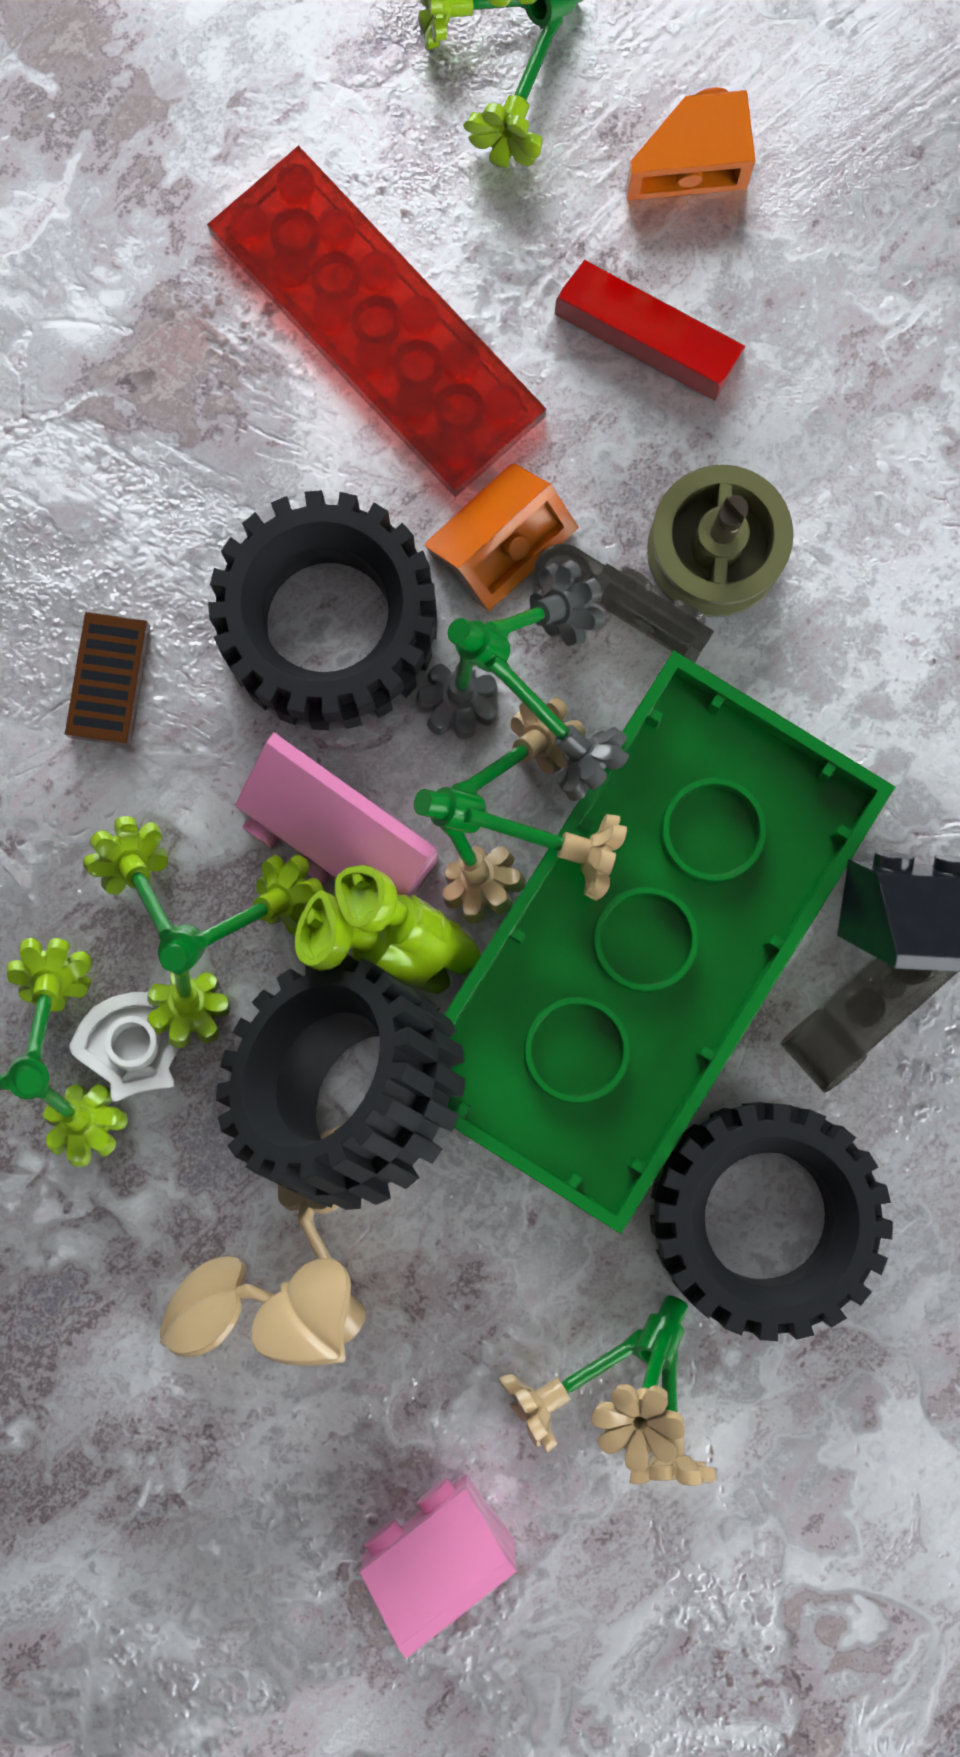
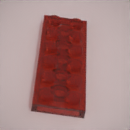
(377, 321)

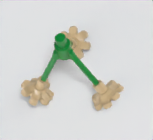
(484, 878)
(636, 1419)

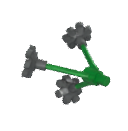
(460, 697)

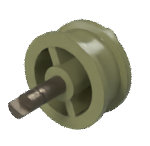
(720, 540)

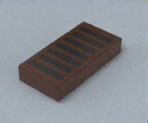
(107, 679)

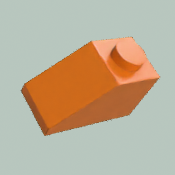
(696, 149)

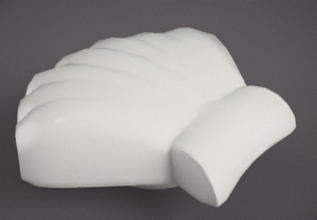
(124, 1046)

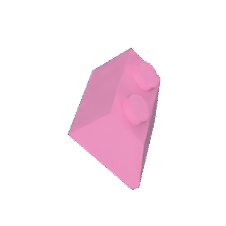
(437, 1562)

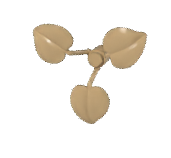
(295, 1327)

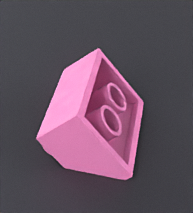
(328, 820)

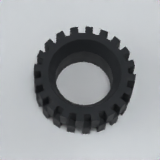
(310, 538)
(288, 1057)
(848, 1238)

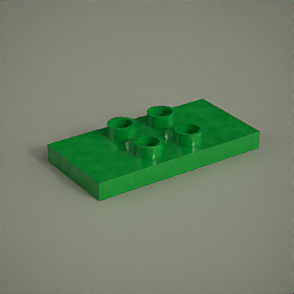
(614, 1015)

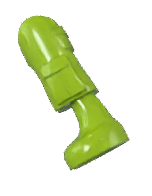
(384, 928)

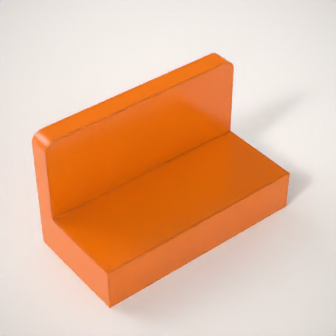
(502, 534)

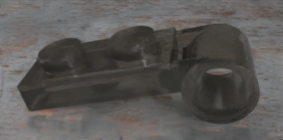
(631, 599)
(857, 1017)

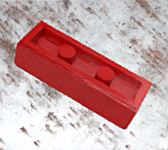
(648, 329)

